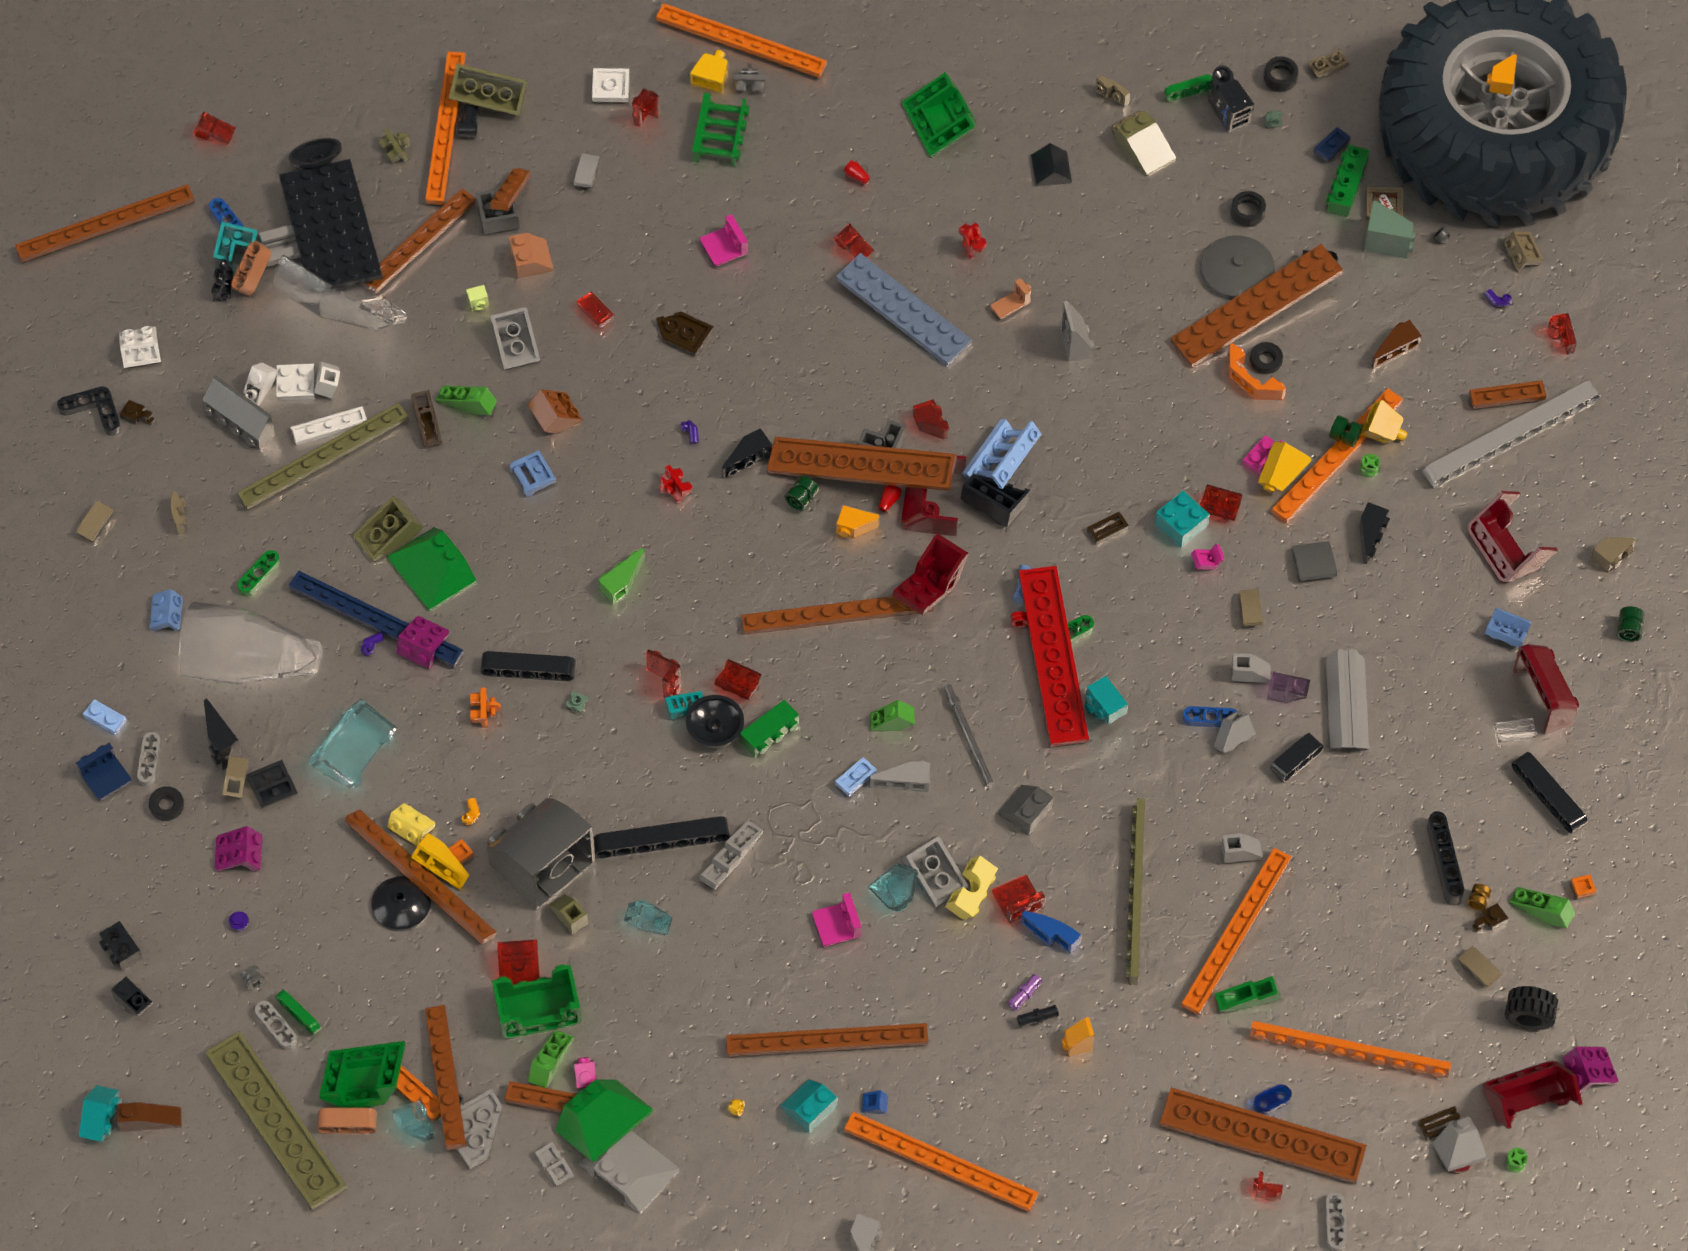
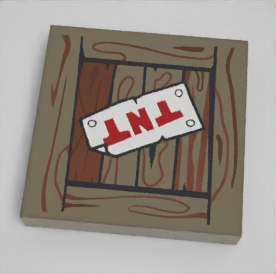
(1387, 196)

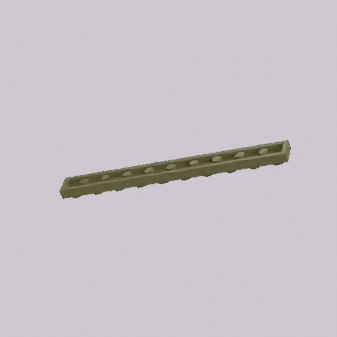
(322, 456)
(1135, 899)

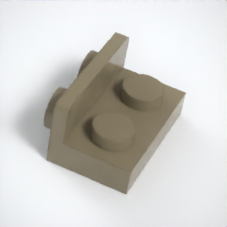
(1523, 249)

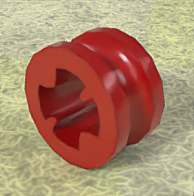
(1018, 619)

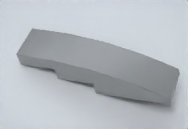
(731, 855)

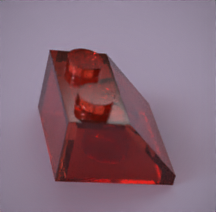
(519, 960)

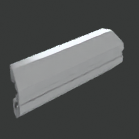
(280, 242)
(1346, 700)

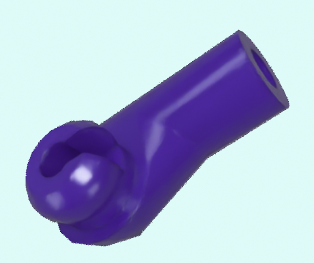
(1496, 300)
(692, 429)
(369, 643)

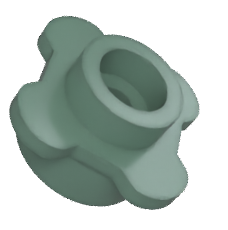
(1273, 119)
(577, 706)

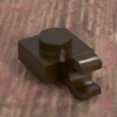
(134, 412)
(1491, 917)

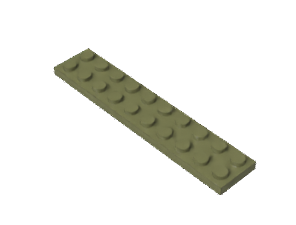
(276, 1120)

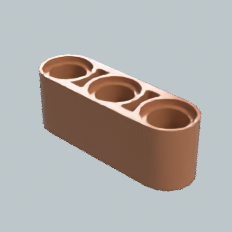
(251, 268)
(347, 1121)

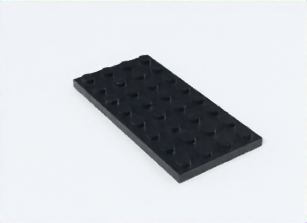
(331, 224)

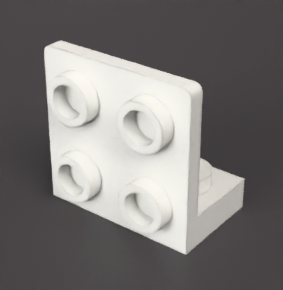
(139, 346)

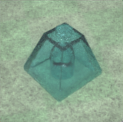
(895, 887)

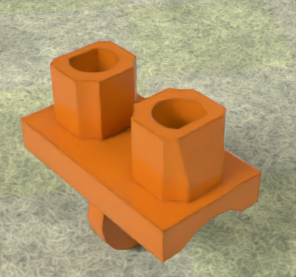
(481, 716)

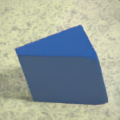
(875, 1102)

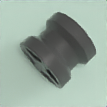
(253, 977)

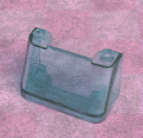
(352, 744)

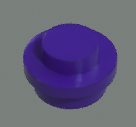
(239, 920)

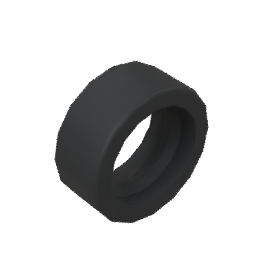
(1276, 84)
(1251, 197)

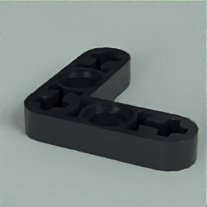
(99, 403)

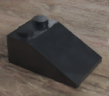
(221, 738)

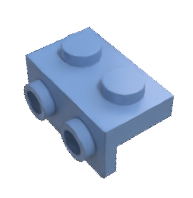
(166, 610)
(1508, 627)

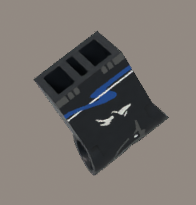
(1230, 99)

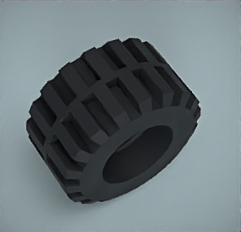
(1531, 1008)

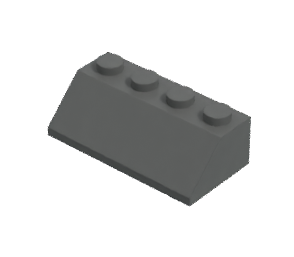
(238, 413)

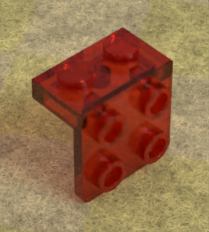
(667, 669)

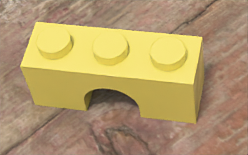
(980, 875)

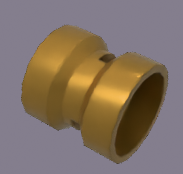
(1479, 897)

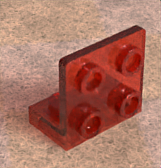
(1017, 897)

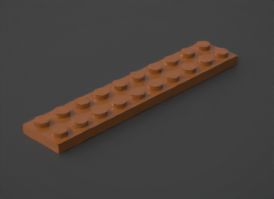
(1256, 305)
(862, 463)
(1263, 1135)

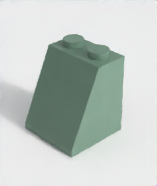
(1389, 232)

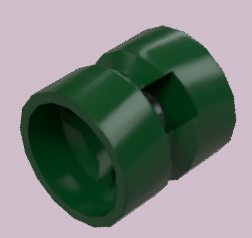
(1339, 429)
(803, 491)
(1630, 624)

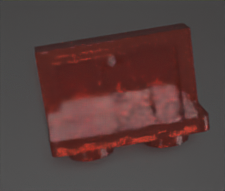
(645, 104)
(1221, 502)
(738, 679)

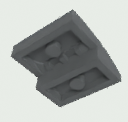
(1314, 561)

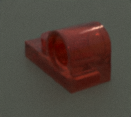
(210, 126)
(852, 241)
(1564, 332)

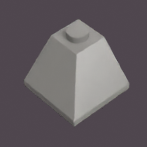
(1459, 1144)

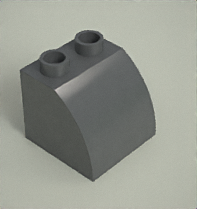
(542, 850)

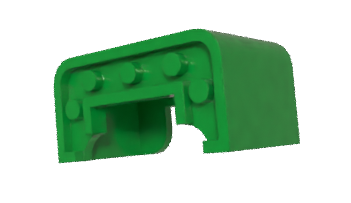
(537, 1004)

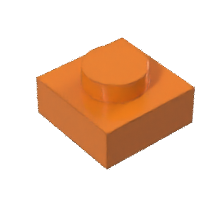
(461, 851)
(1583, 886)

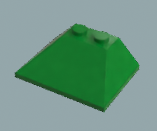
(939, 114)
(433, 568)
(362, 1075)
(600, 1117)

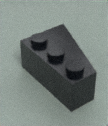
(991, 500)

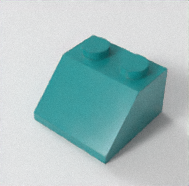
(810, 1104)

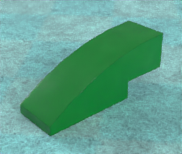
(1248, 995)

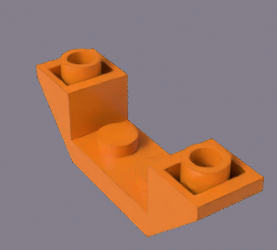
(1269, 391)

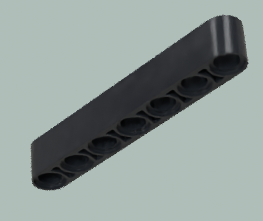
(661, 837)

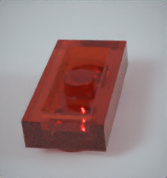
(595, 310)

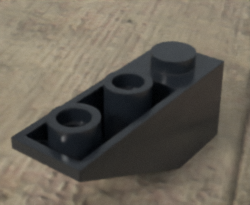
(750, 450)
(1371, 526)

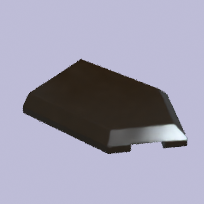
(684, 331)

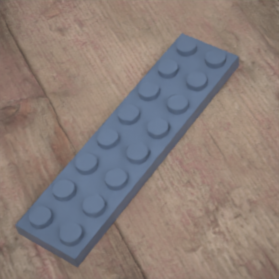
(904, 309)

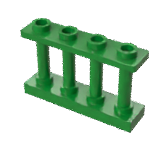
(703, 135)

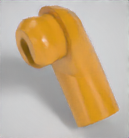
(473, 813)

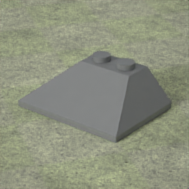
(633, 1170)

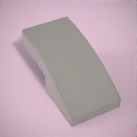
(586, 170)
(553, 1164)

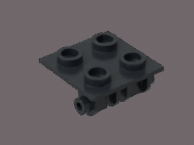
(223, 282)

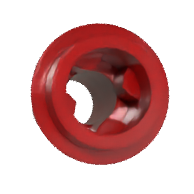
(856, 172)
(889, 497)

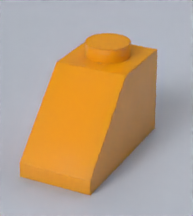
(1502, 76)
(855, 522)
(1078, 1038)

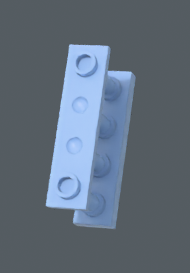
(994, 445)

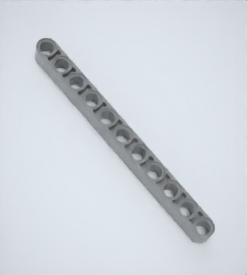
(1511, 434)

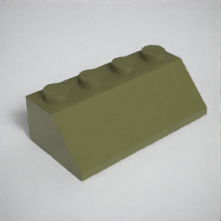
(487, 89)

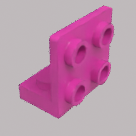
(725, 243)
(838, 922)

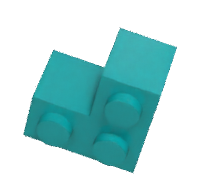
(230, 237)
(1105, 701)
(97, 1112)

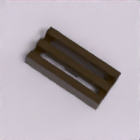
(1094, 535)
(1455, 1116)

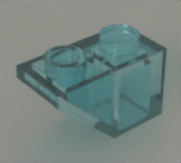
(647, 917)
(413, 1121)

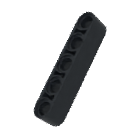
(528, 666)
(1549, 792)
(1445, 866)

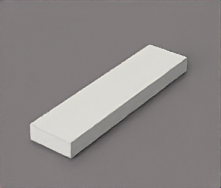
(328, 425)

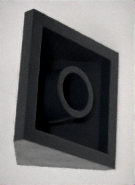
(1051, 166)

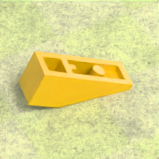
(440, 860)

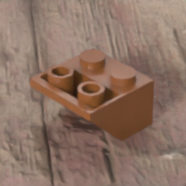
(554, 411)

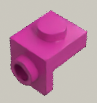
(1208, 559)
(584, 1072)

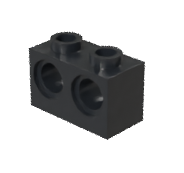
(121, 945)

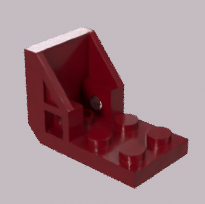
(934, 575)

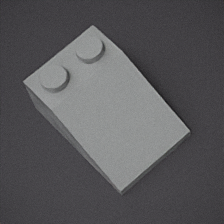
(1075, 334)
(515, 338)
(936, 870)

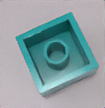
(1182, 518)

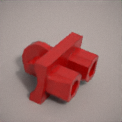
(972, 239)
(672, 484)

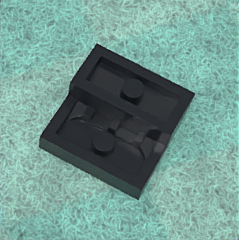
(271, 784)

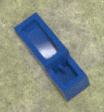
(1051, 930)

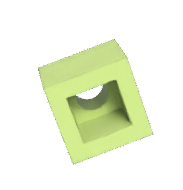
(477, 298)

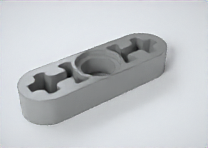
(145, 751)
(276, 1034)
(1331, 1230)

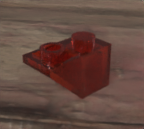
(929, 419)

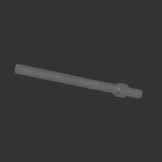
(955, 704)

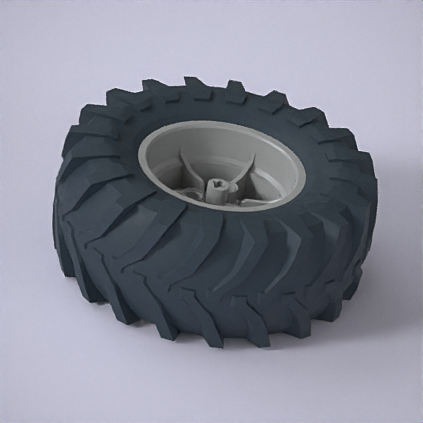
(1489, 167)

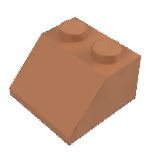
(530, 255)

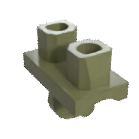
(391, 140)

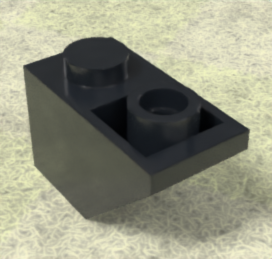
(130, 997)

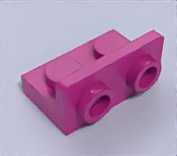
(1258, 455)

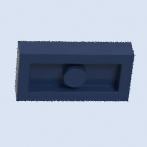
(1332, 144)

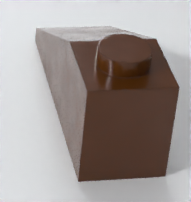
(1400, 341)
(147, 1116)

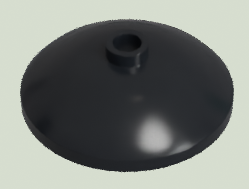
(315, 153)
(714, 711)
(400, 913)

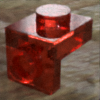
(1269, 1191)

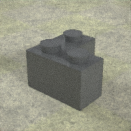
(495, 220)
(892, 436)

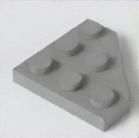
(480, 1123)

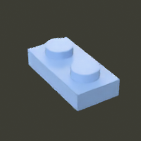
(104, 717)
(855, 776)

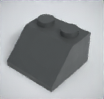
(1027, 807)

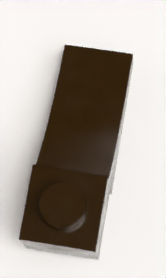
(426, 418)

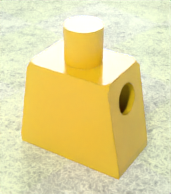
(710, 72)
(1383, 424)

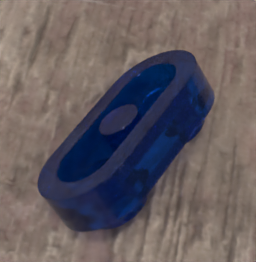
(1270, 1098)

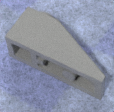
(907, 777)

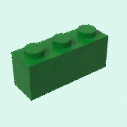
(769, 728)

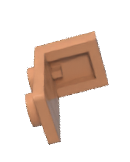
(1014, 300)

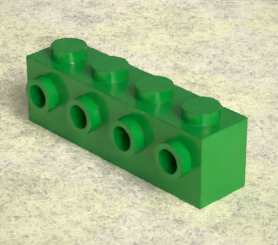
(1348, 180)

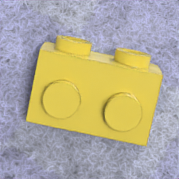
(410, 824)

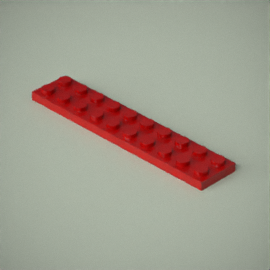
(1053, 656)

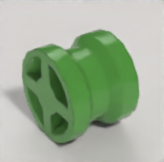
(1370, 460)
(1518, 1155)

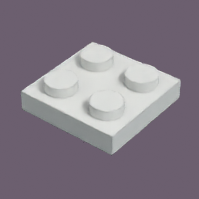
(610, 85)
(295, 382)

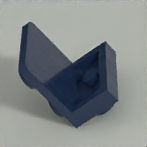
(103, 772)

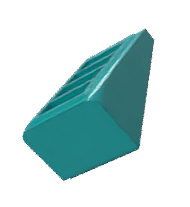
(677, 700)

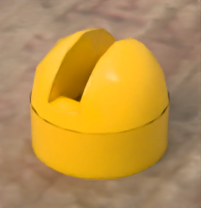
(736, 1107)

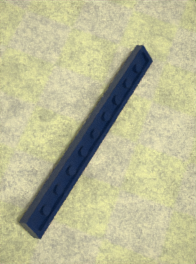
(364, 613)

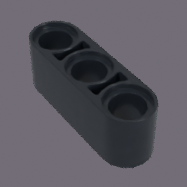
(1296, 757)

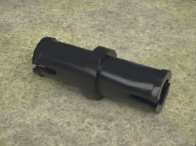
(1037, 1016)

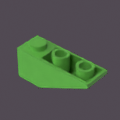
(468, 399)
(620, 579)
(1546, 907)
(549, 1059)

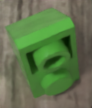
(892, 717)

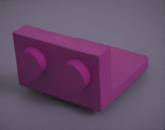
(420, 641)
(239, 848)
(1591, 1066)

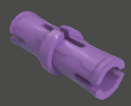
(1025, 992)

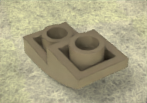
(1327, 65)
(1111, 88)
(177, 509)
(94, 520)
(1251, 607)
(1480, 966)

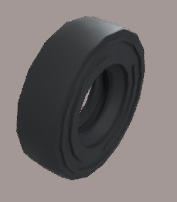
(1266, 347)
(166, 792)

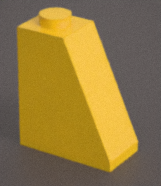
(1282, 466)

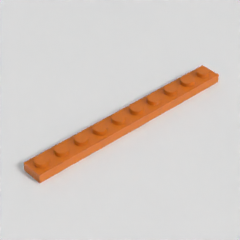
(741, 40)
(444, 134)
(1325, 467)
(1236, 931)
(1357, 1051)
(941, 1161)

